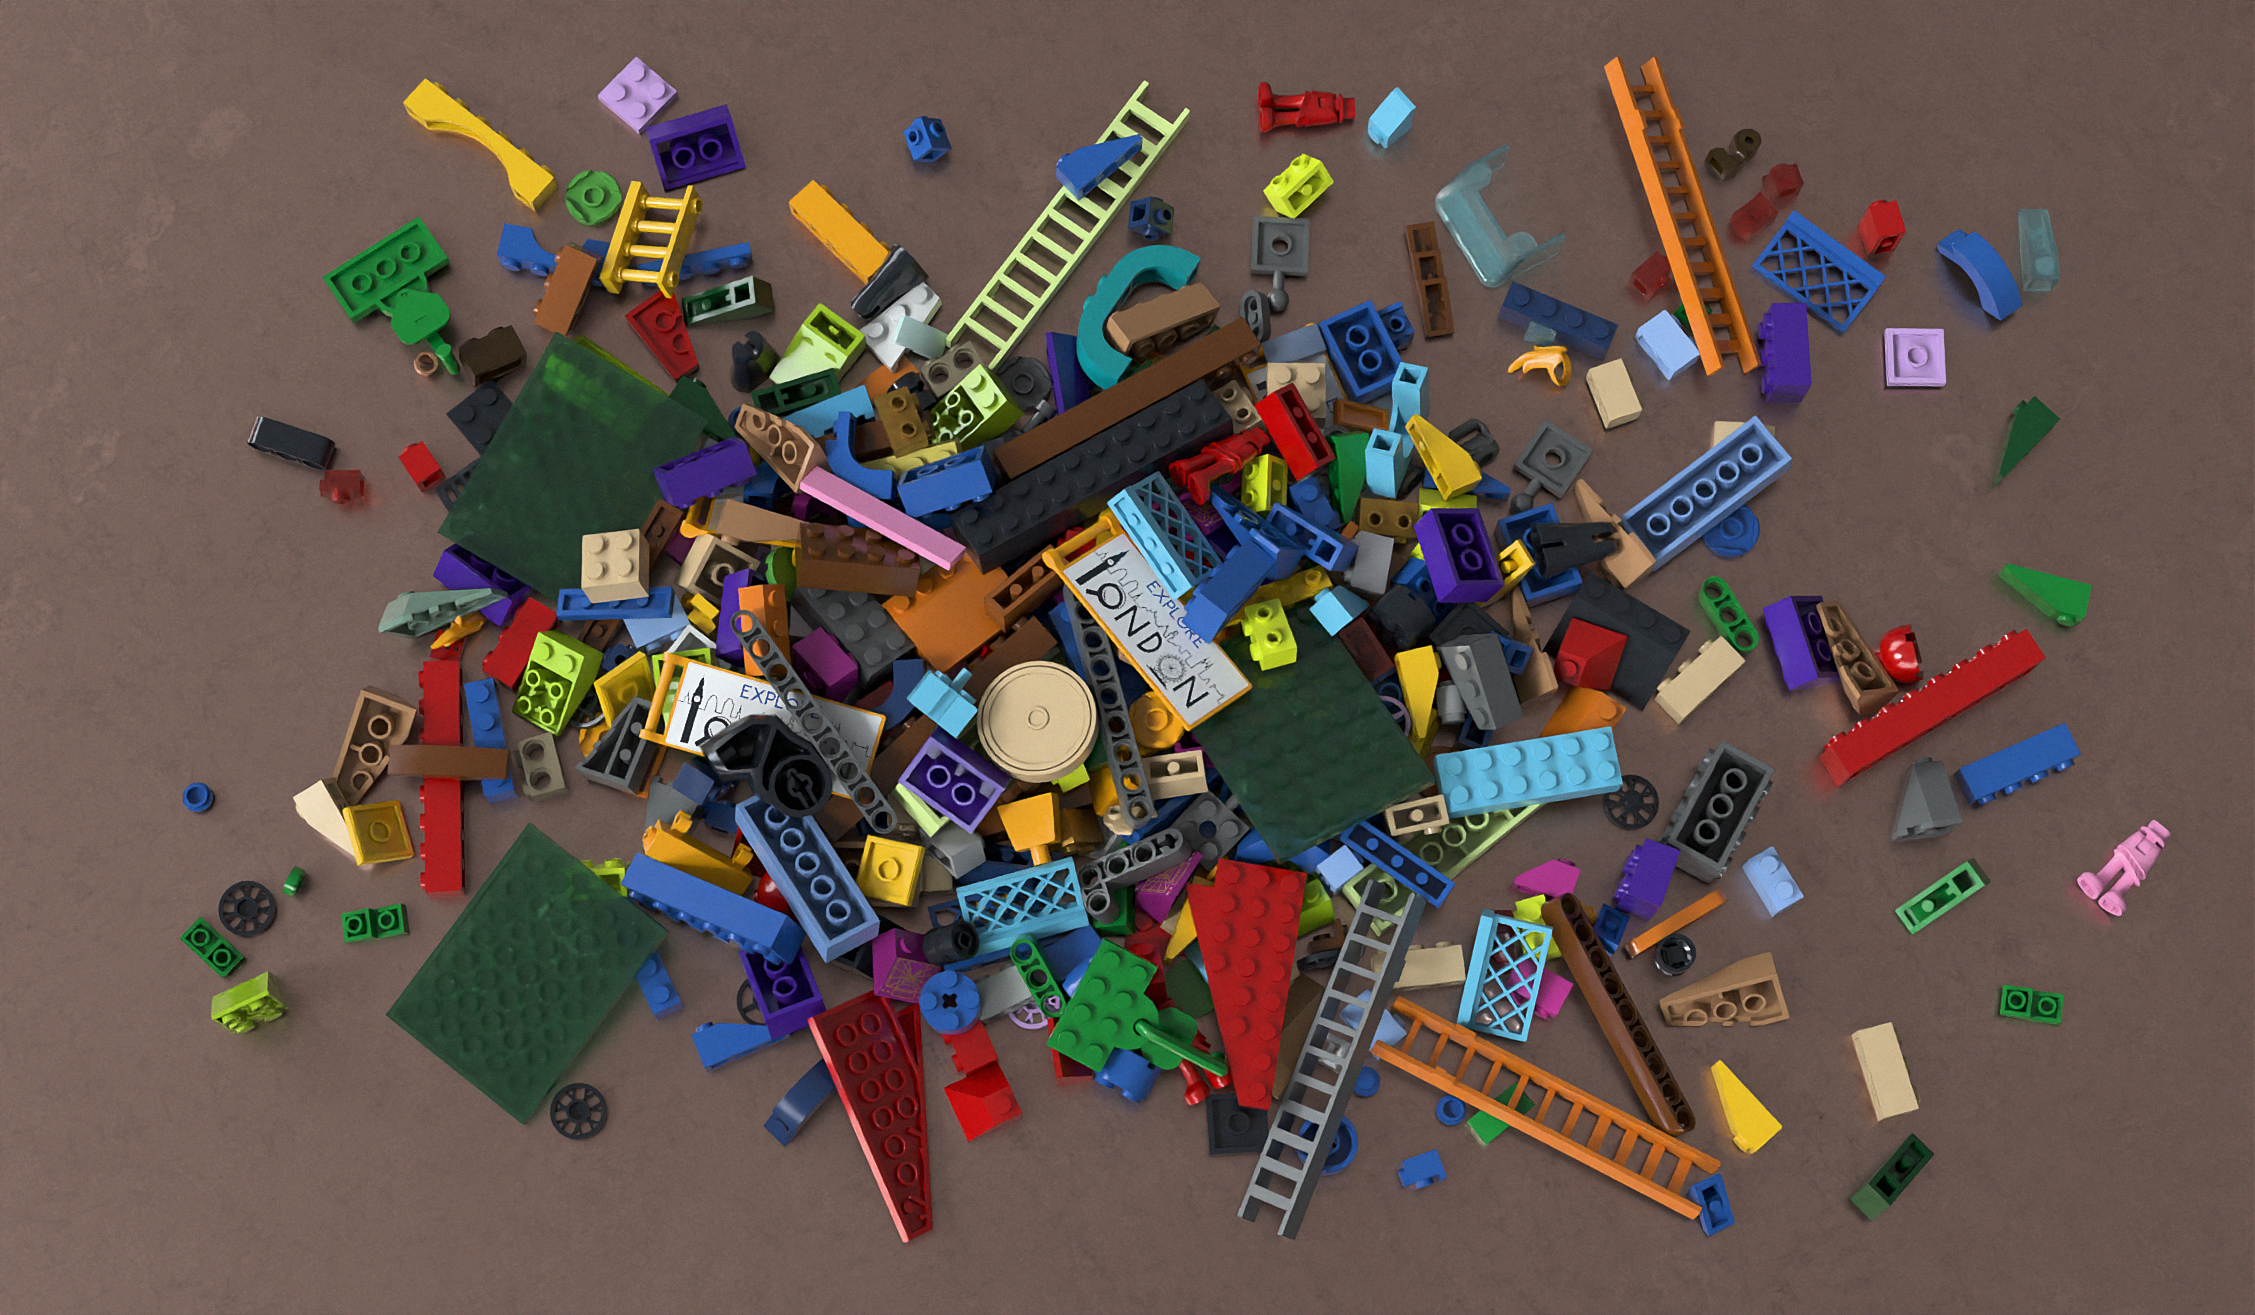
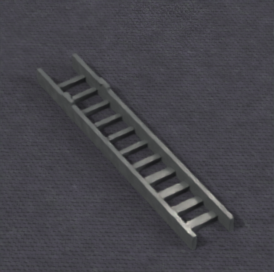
(1340, 1094)

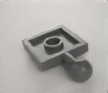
(1269, 261)
(1551, 477)
(1229, 826)

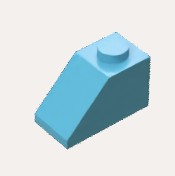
(1391, 118)
(1337, 608)

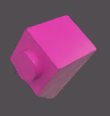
(1548, 879)

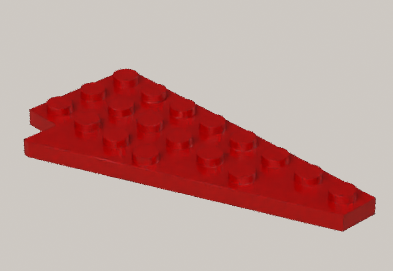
(1248, 950)
(881, 1083)

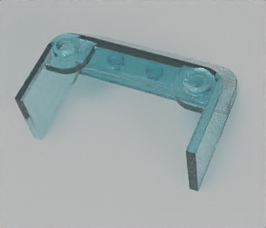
(1478, 232)

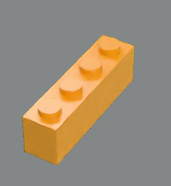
(839, 230)

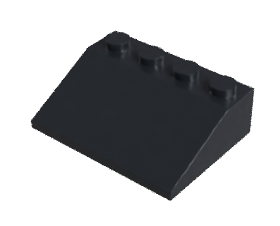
(1650, 643)

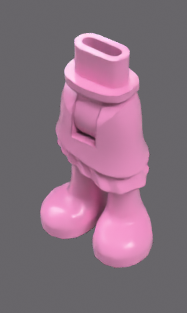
(2136, 858)

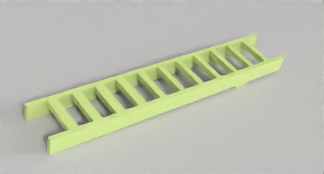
(1121, 195)

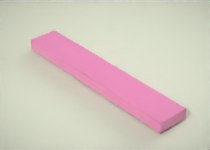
(882, 518)

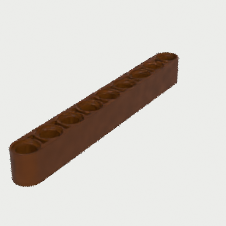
(1618, 1015)

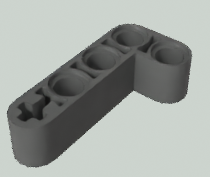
(1134, 871)

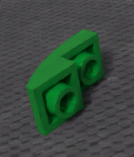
(374, 923)
(211, 947)
(2031, 1005)
(1490, 1127)

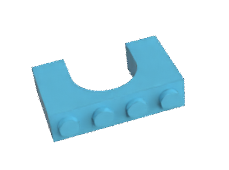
(1391, 450)

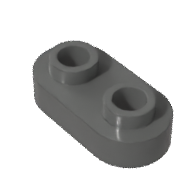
(1255, 310)

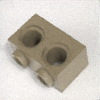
(949, 366)
(547, 765)

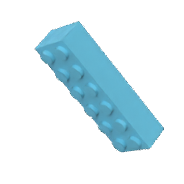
(1528, 772)

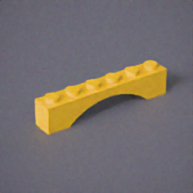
(438, 111)

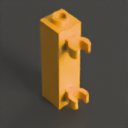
(683, 852)

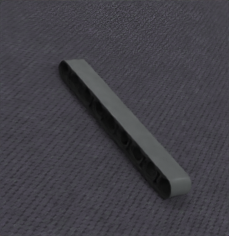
(808, 707)
(1109, 713)

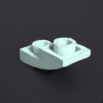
(920, 337)

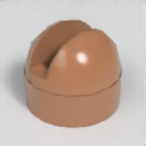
(425, 358)

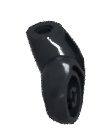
(774, 761)

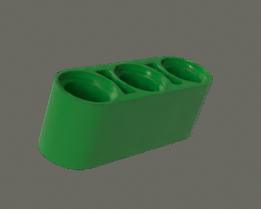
(1728, 603)
(1039, 990)

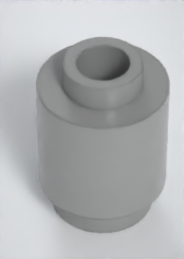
(1450, 703)

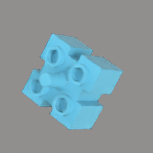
(945, 700)

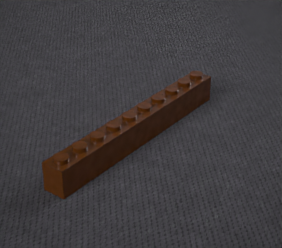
(1203, 360)
(1024, 645)

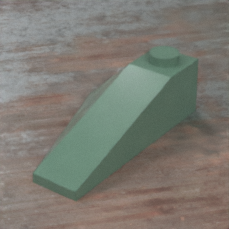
(425, 611)

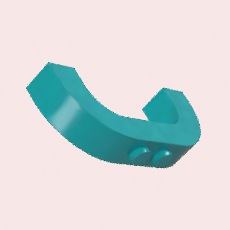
(1144, 265)

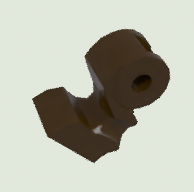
(1742, 148)

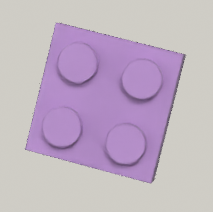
(637, 95)
(1915, 357)

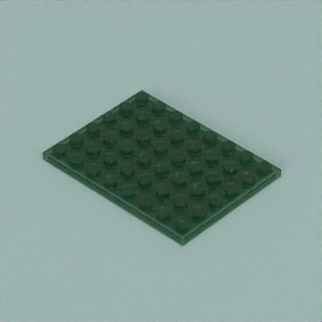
(568, 466)
(1309, 742)
(527, 973)

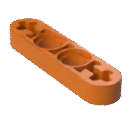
(1676, 923)

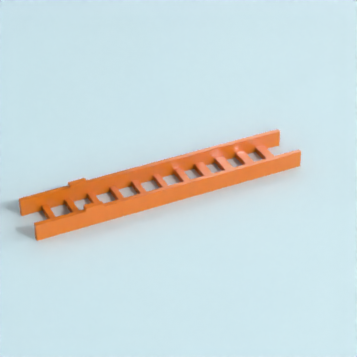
(1675, 246)
(1534, 1128)

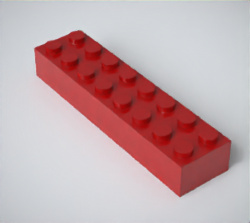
(1932, 706)

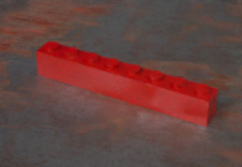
(442, 797)

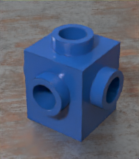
(927, 139)

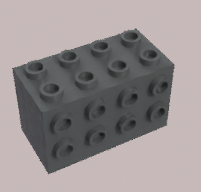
(1717, 811)

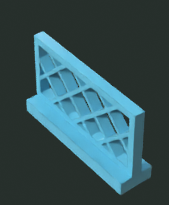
(1155, 542)
(1047, 922)
(1478, 968)

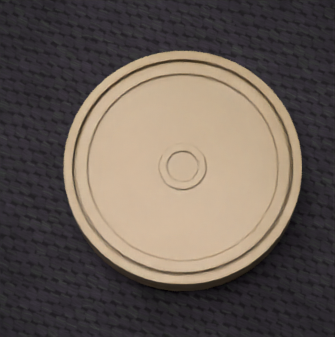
(1038, 721)

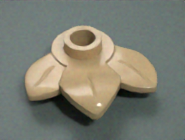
(1114, 819)

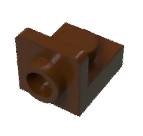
(1327, 943)

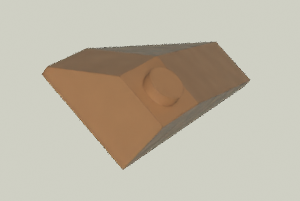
(781, 444)

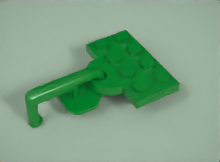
(395, 281)
(1111, 1002)

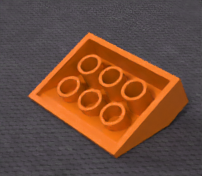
(948, 613)

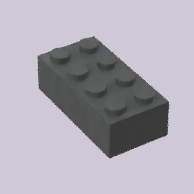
(859, 626)

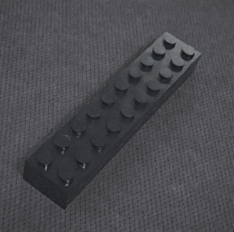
(1089, 477)

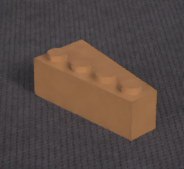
(1161, 321)

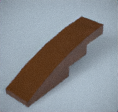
(1429, 279)
(872, 437)
(449, 762)

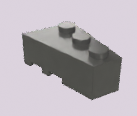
(1482, 679)
(622, 756)

